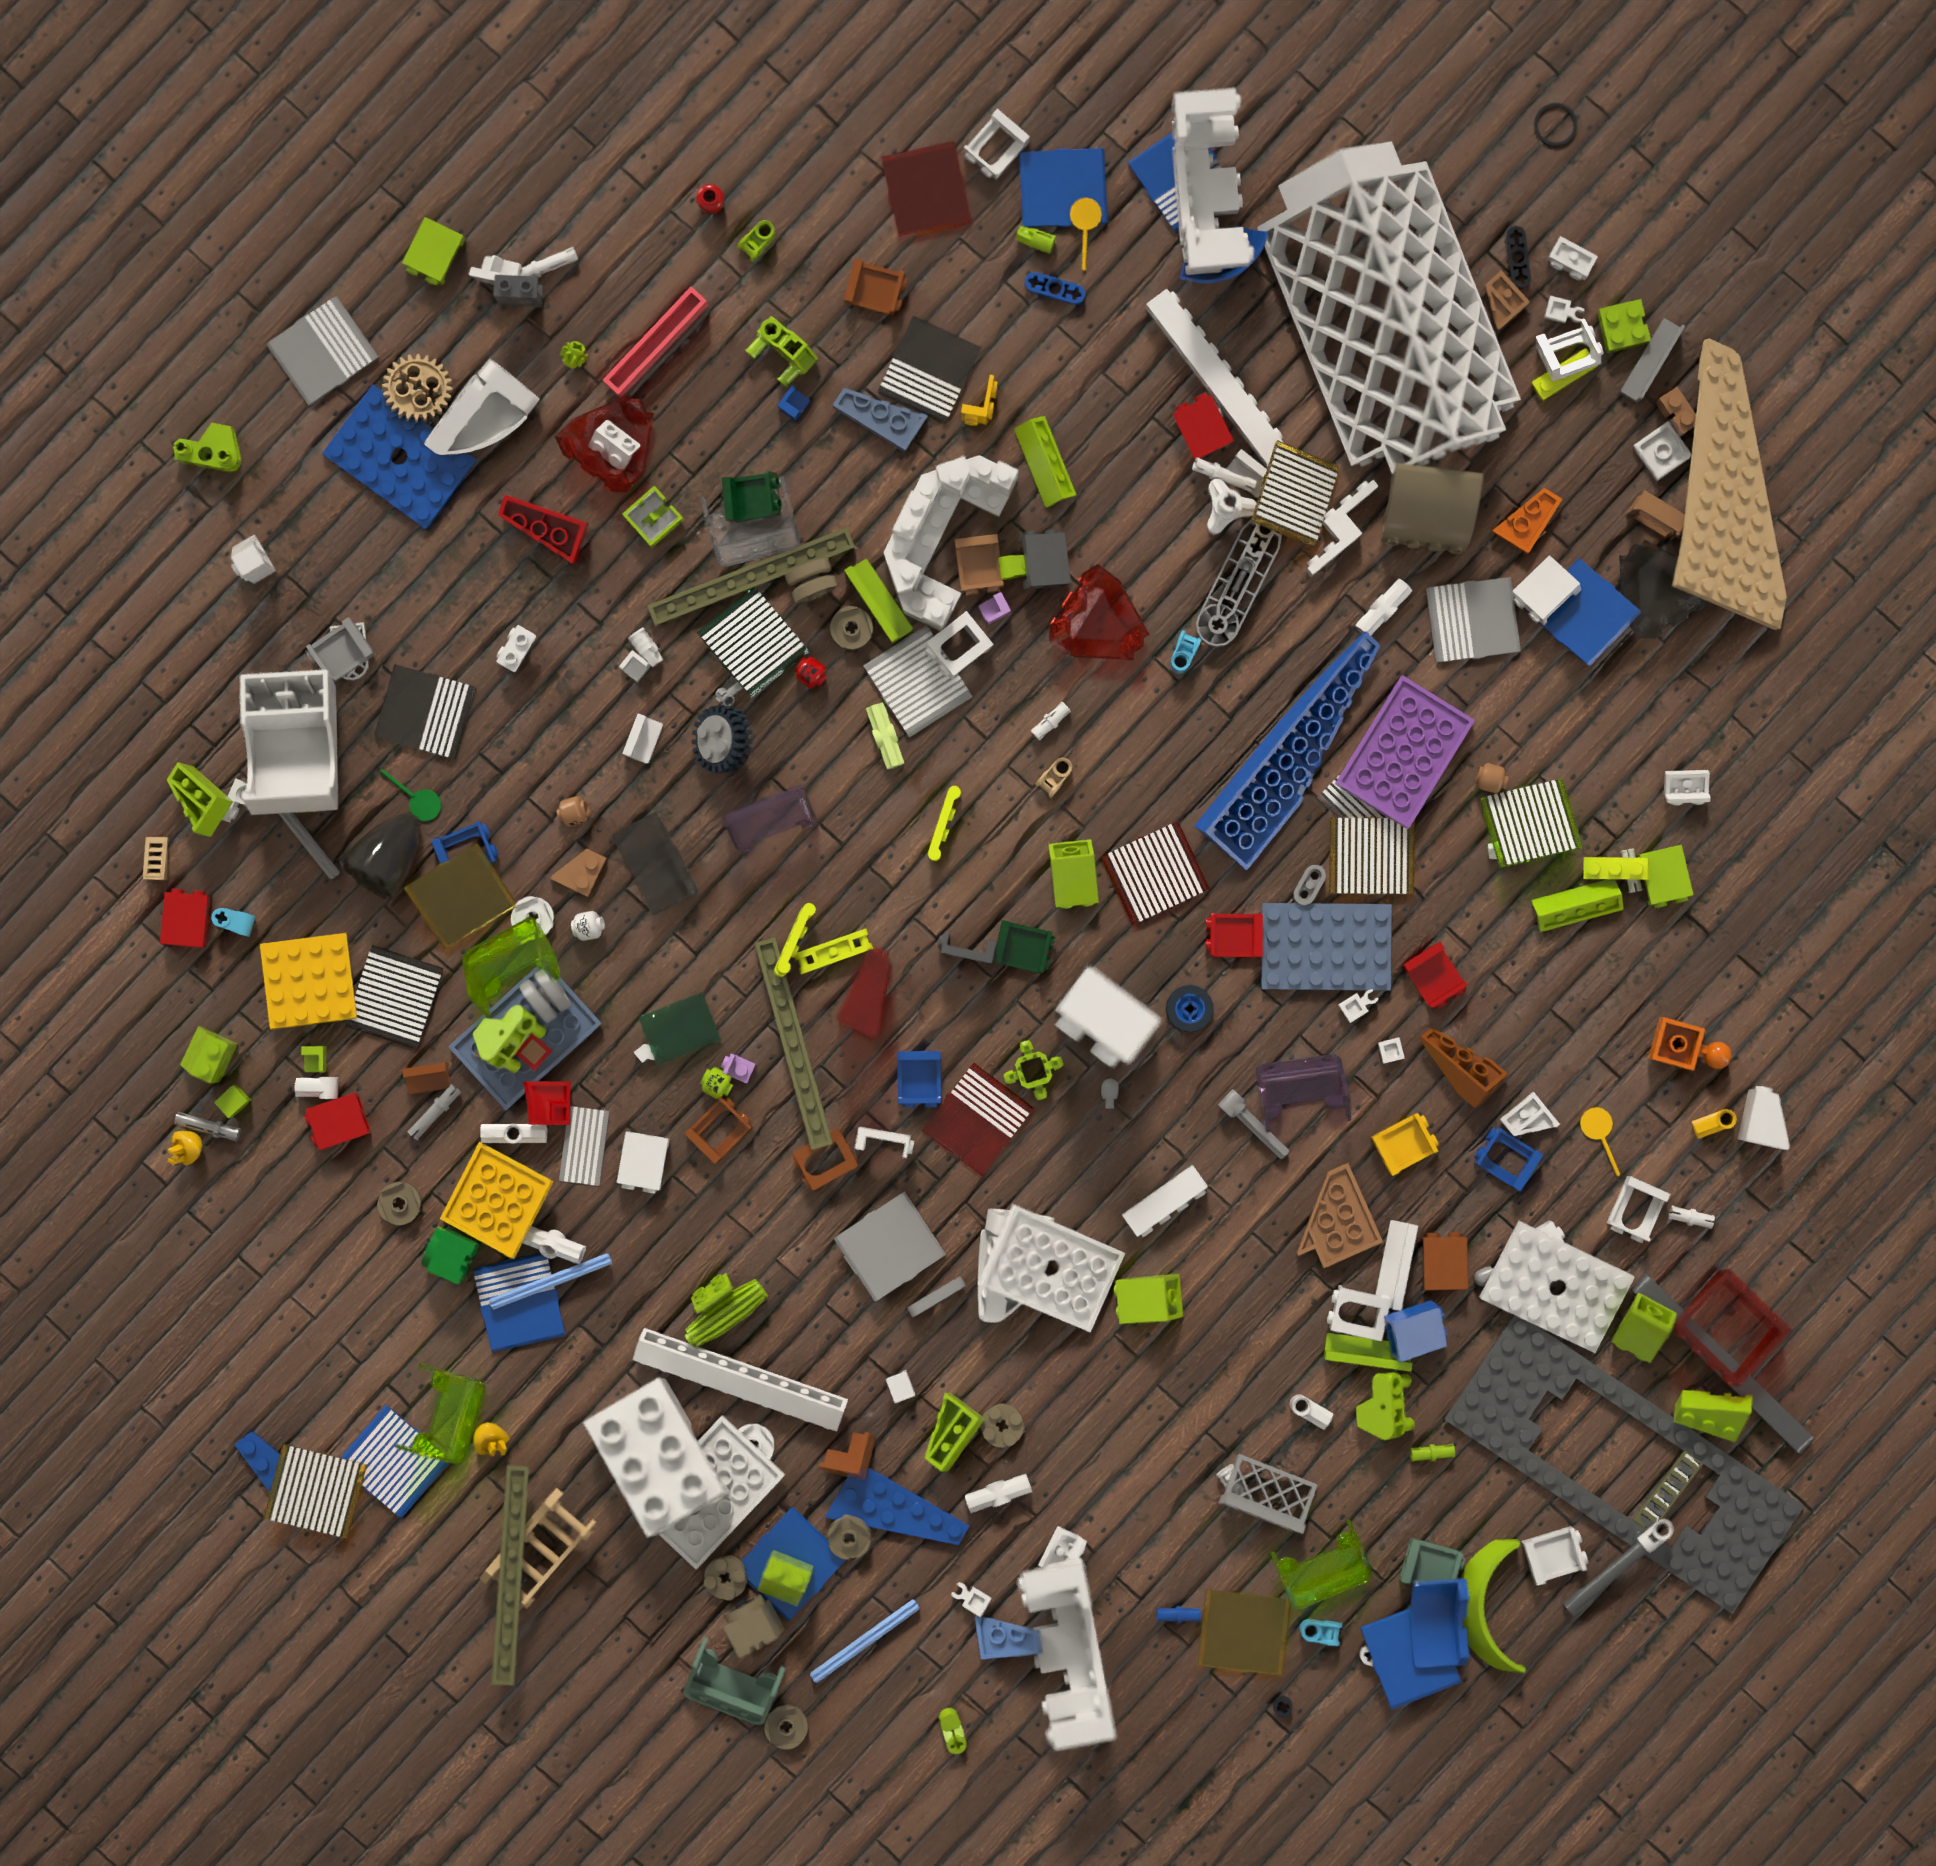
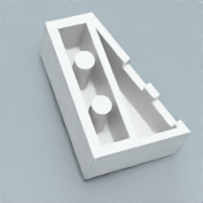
(251, 560)

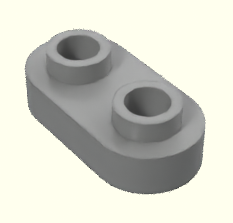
(1309, 885)

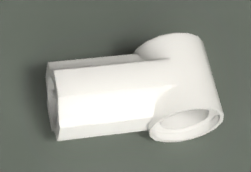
(317, 1087)
(1312, 1412)

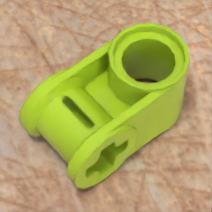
(756, 241)
(1012, 567)

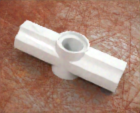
(1383, 607)
(500, 1133)
(554, 1244)
(998, 1493)

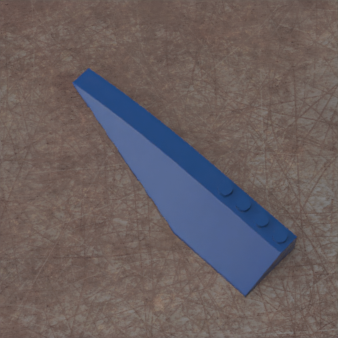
(1282, 766)

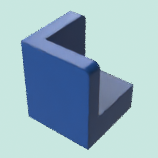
(793, 403)

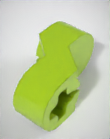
(954, 1740)

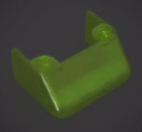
(504, 956)
(453, 1417)
(1325, 1573)

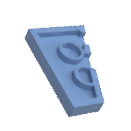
(1006, 1639)

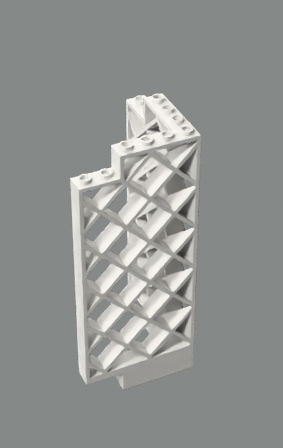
(1378, 169)

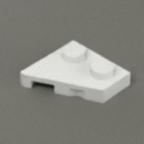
(1528, 1117)

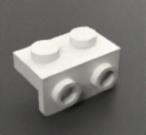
(1572, 259)
(613, 444)
(516, 648)
(1687, 787)
(1063, 1547)

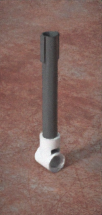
(1647, 1543)

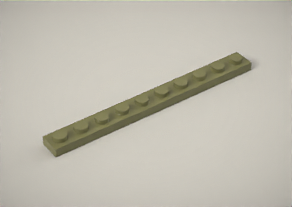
(749, 577)
(794, 1046)
(510, 1575)

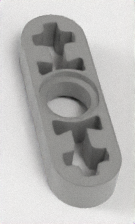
(936, 1296)

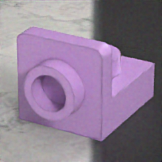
(738, 1067)

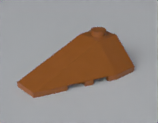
(1467, 1072)

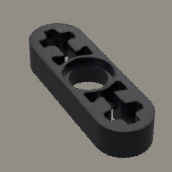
(1510, 242)

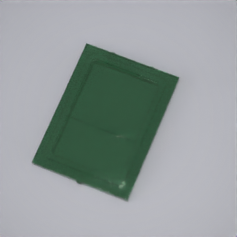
(679, 1028)

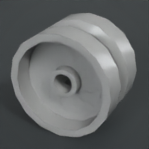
(543, 996)

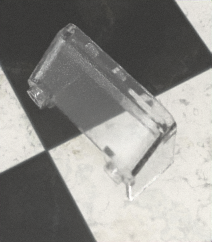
(755, 537)

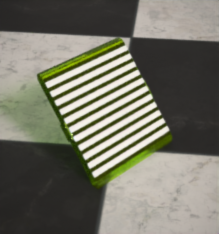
(1531, 823)

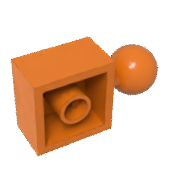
(1716, 1054)

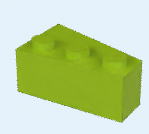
(952, 1432)

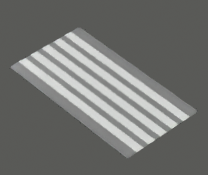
(584, 1146)

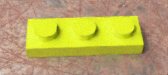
(1546, 387)
(1616, 868)

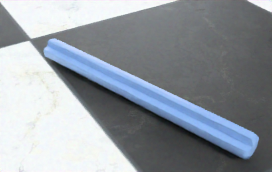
(550, 1281)
(864, 1641)

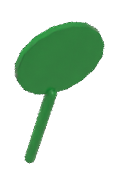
(423, 804)

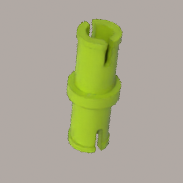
(1432, 1452)

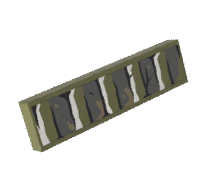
(1668, 1490)

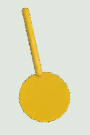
(1085, 216)
(1597, 1124)

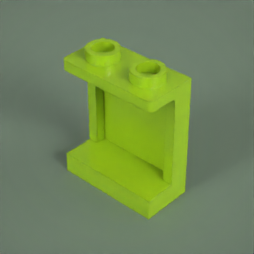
(432, 251)
(1667, 876)

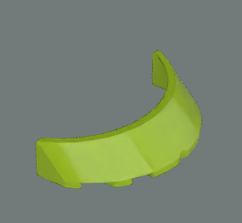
(1477, 1575)

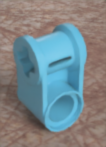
(1185, 648)
(236, 922)
(1325, 1631)

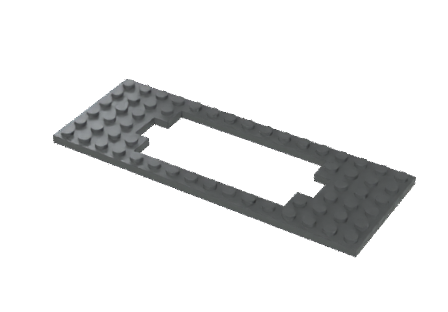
(1497, 1413)

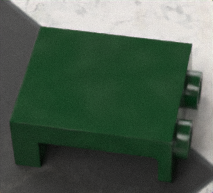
(751, 497)
(1023, 947)

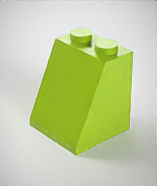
(1073, 873)
(208, 1055)
(1148, 1298)
(1644, 1328)
(785, 1578)

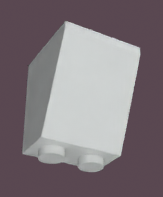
(1763, 1119)

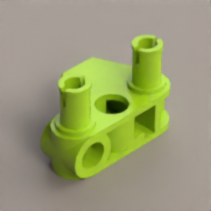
(782, 343)
(218, 441)
(495, 1035)
(1379, 1413)

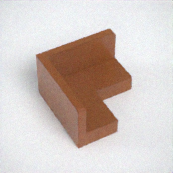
(853, 1463)

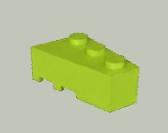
(200, 798)
(1713, 1414)

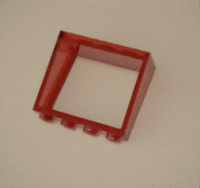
(866, 998)
(1777, 1327)

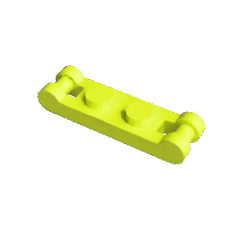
(946, 814)
(790, 948)
(833, 951)

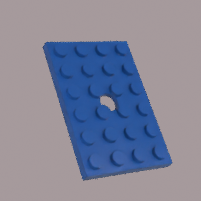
(365, 450)

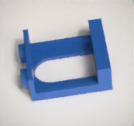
(476, 829)
(1499, 1135)

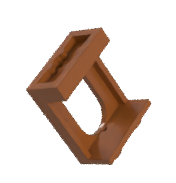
(720, 1106)
(817, 1181)

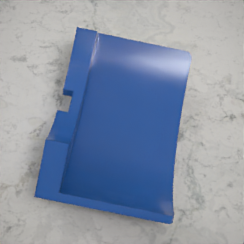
(1256, 240)
(1438, 1622)

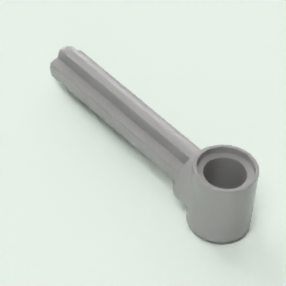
(1235, 1105)

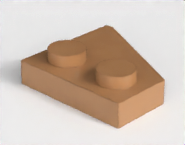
(581, 872)

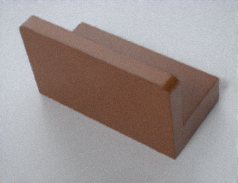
(427, 1078)

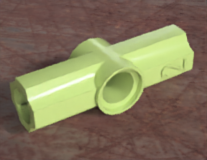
(885, 736)

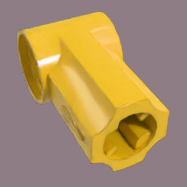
(1711, 1123)

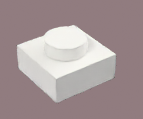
(1391, 1050)

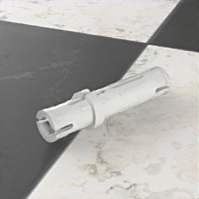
(549, 263)
(1214, 471)

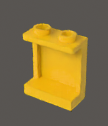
(1405, 1143)

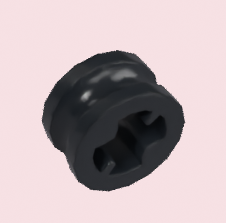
(1280, 1713)

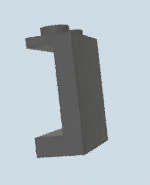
(518, 291)
(1045, 559)
(986, 957)

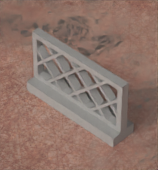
(1263, 1512)

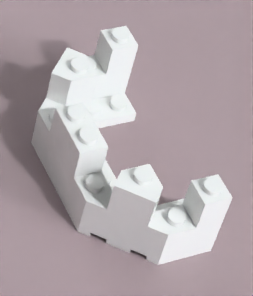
(1203, 122)
(924, 522)
(1071, 1644)

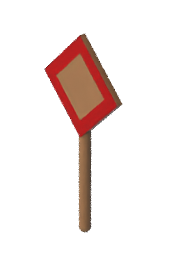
(532, 1052)

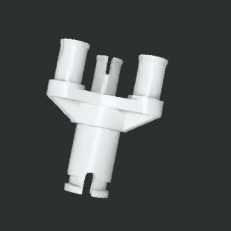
(1222, 514)

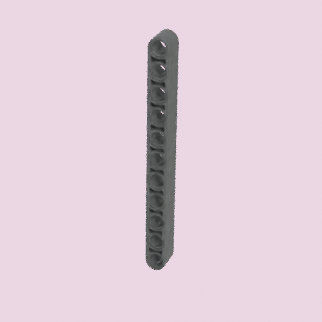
(1762, 1402)

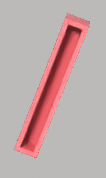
(655, 342)

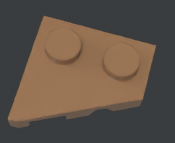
(1504, 299)

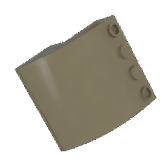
(1431, 508)

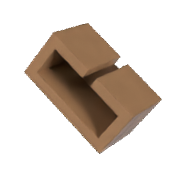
(1676, 403)

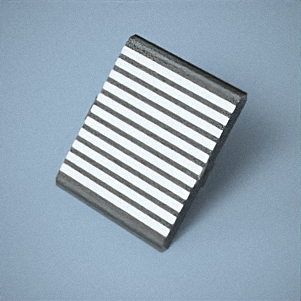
(395, 996)

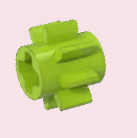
(574, 354)

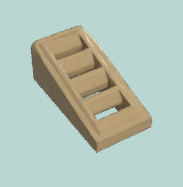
(147, 875)

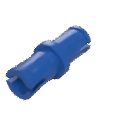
(1178, 1614)

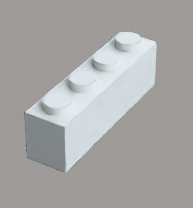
(1164, 1201)

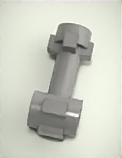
(726, 697)

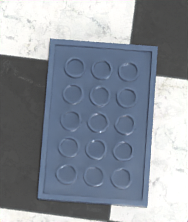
(1326, 946)
(561, 1036)

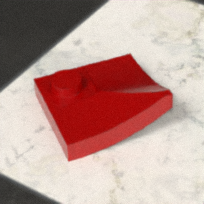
(548, 1103)

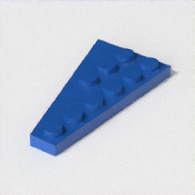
(896, 1509)

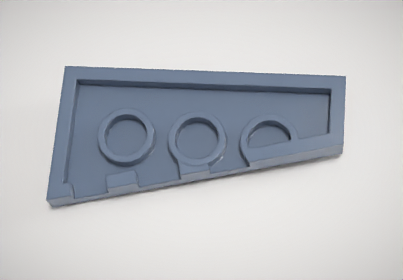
(887, 421)

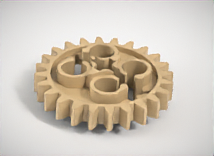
(406, 403)

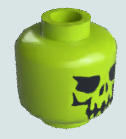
(716, 1083)

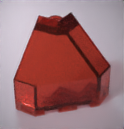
(628, 416)
(1098, 619)

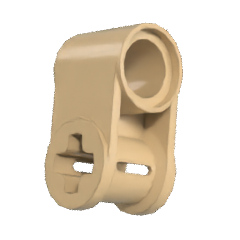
(1053, 777)

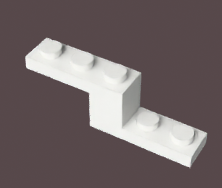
(1341, 527)

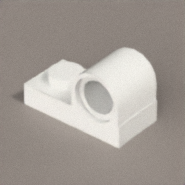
(236, 796)

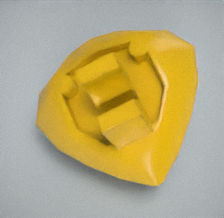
(185, 1148)
(489, 1439)

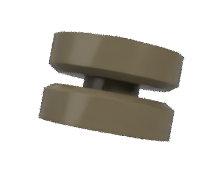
(811, 580)

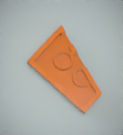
(1528, 521)

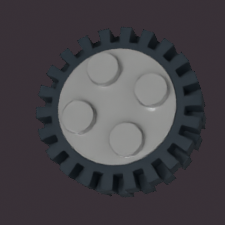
(722, 739)

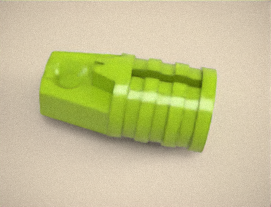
(1036, 239)

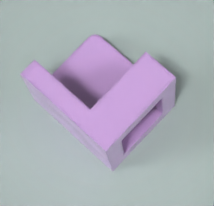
(994, 608)

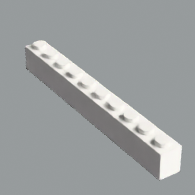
(1214, 374)
(740, 1379)

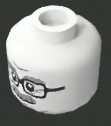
(587, 925)

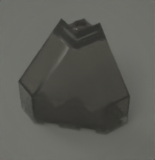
(1648, 584)

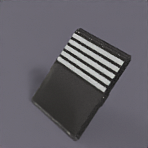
(929, 369)
(425, 711)

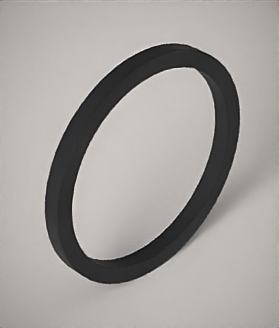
(1555, 105)

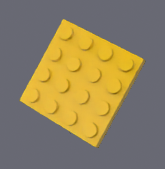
(308, 981)
(496, 1200)

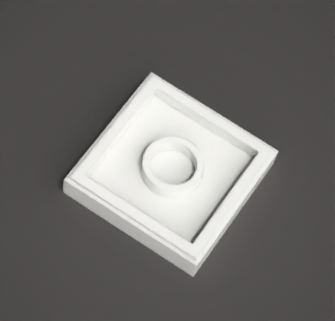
(1662, 451)

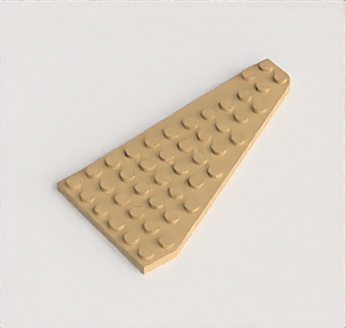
(1728, 527)

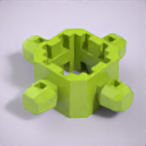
(1026, 1048)

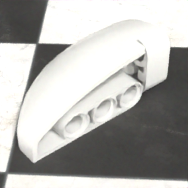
(482, 412)
(992, 1305)

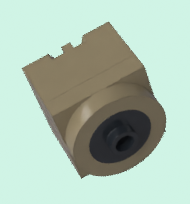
(752, 1624)

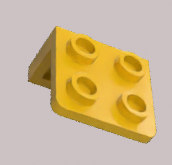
(973, 415)

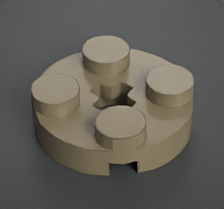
(857, 617)
(410, 1209)
(1007, 1436)
(849, 1549)
(714, 1582)
(777, 1735)

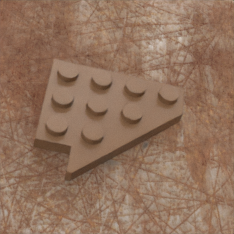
(1339, 1220)

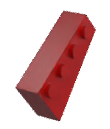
(553, 529)

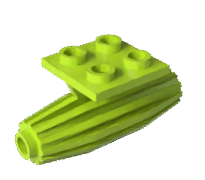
(722, 1308)

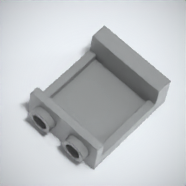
(341, 650)

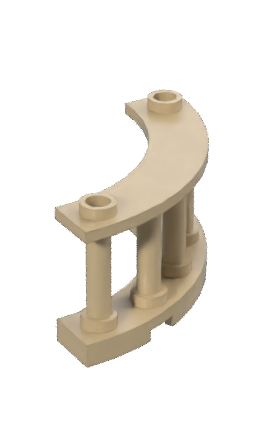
(541, 1517)

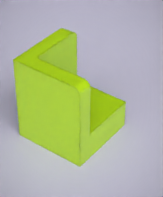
(314, 1058)
(232, 1101)

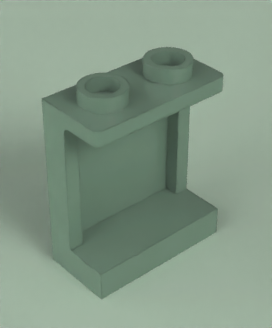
(1430, 1562)

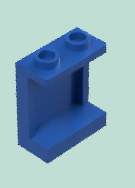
(919, 1078)

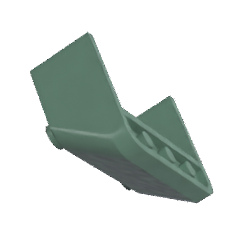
(730, 1689)

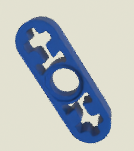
(1071, 288)

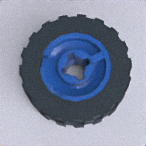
(1198, 999)

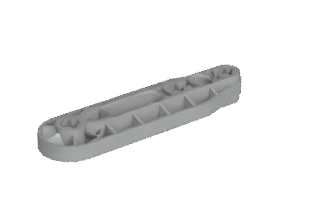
(1248, 563)

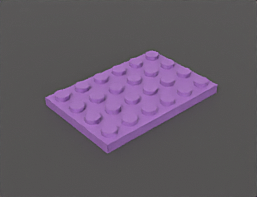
(1404, 752)

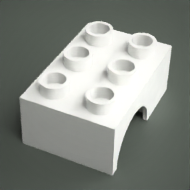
(290, 741)
(1106, 1016)
(655, 1457)

